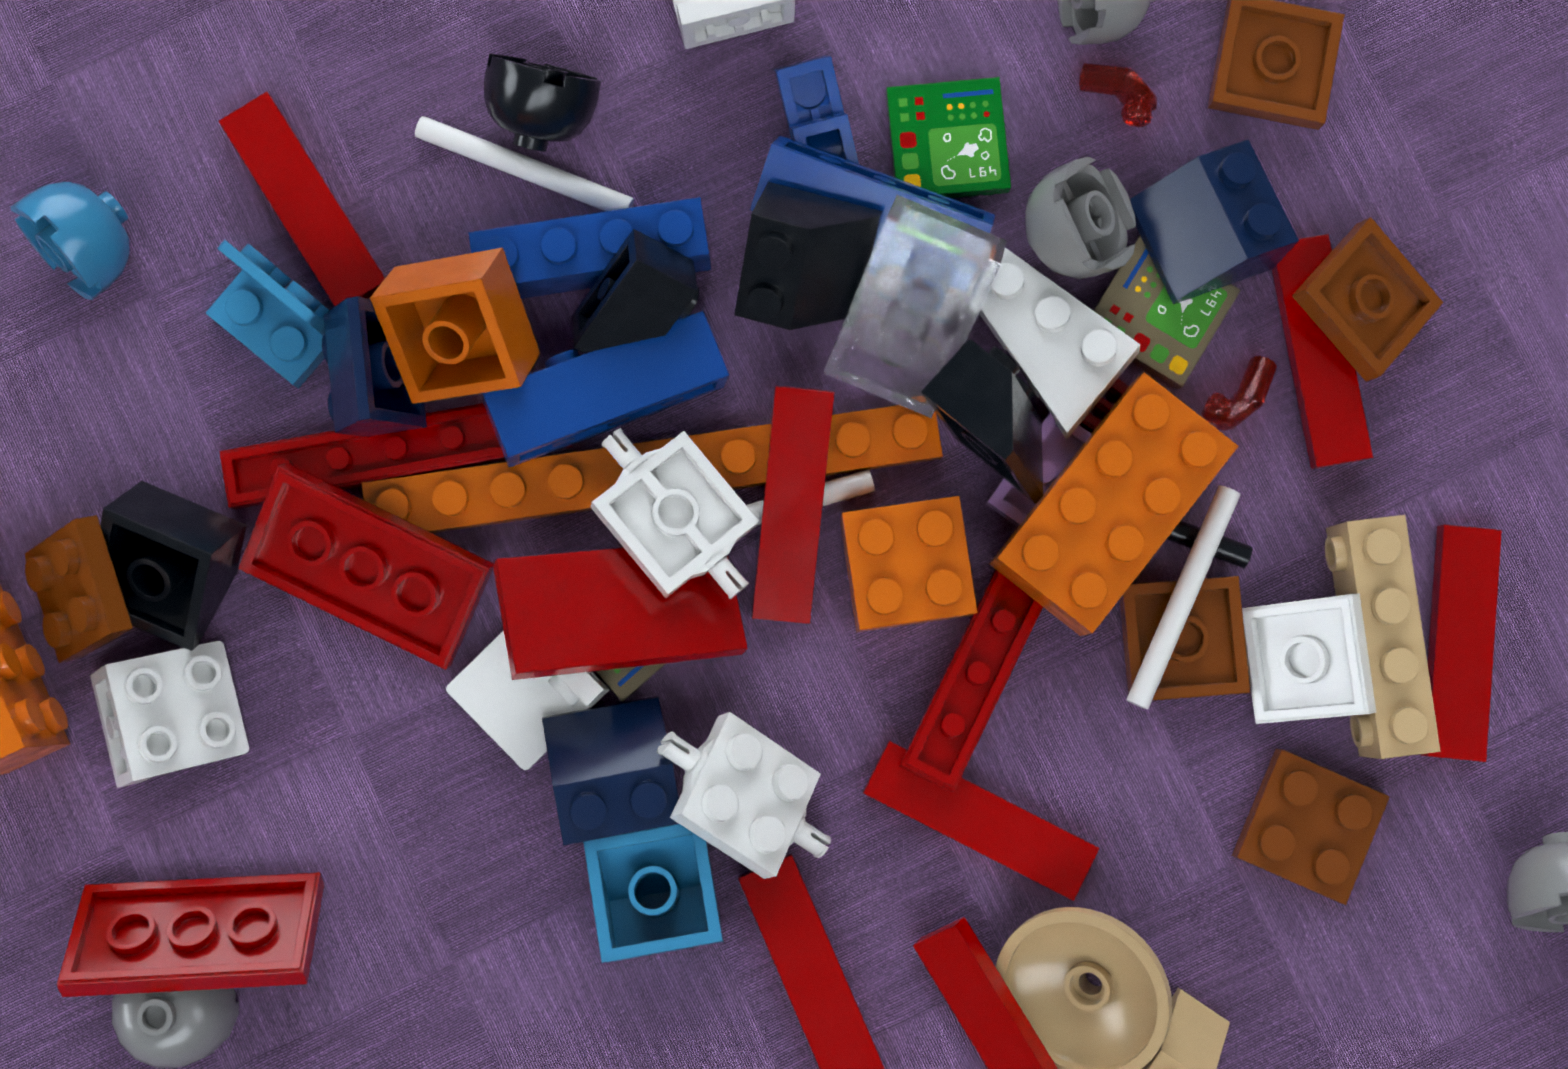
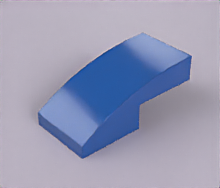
(815, 107)

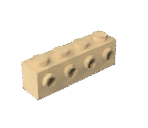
(1377, 563)

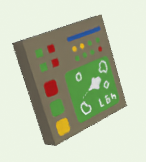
(1168, 334)

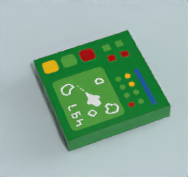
(950, 137)

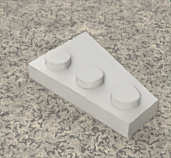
(1055, 340)

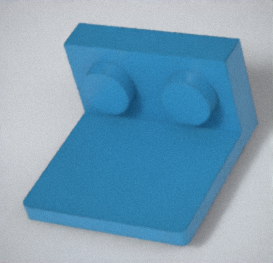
(271, 321)

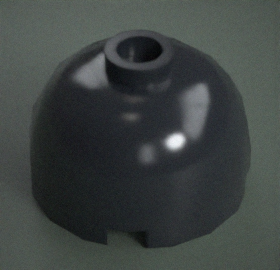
(538, 100)

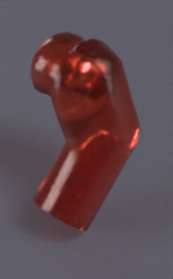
(1126, 86)
(1248, 398)

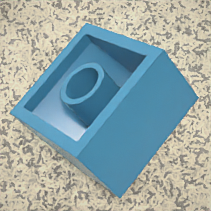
(652, 893)

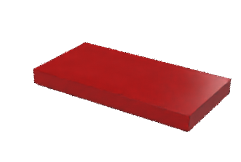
(365, 566)
(606, 614)
(192, 935)

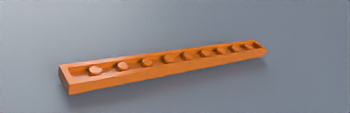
(575, 479)

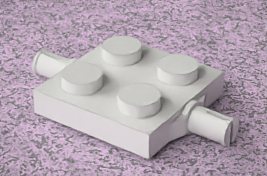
(674, 514)
(745, 795)

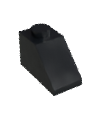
(636, 296)

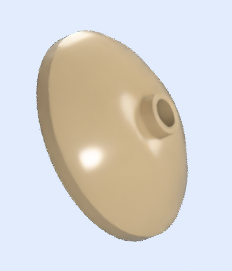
(1082, 1022)

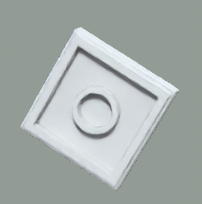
(1308, 659)

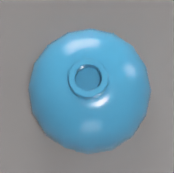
(76, 233)

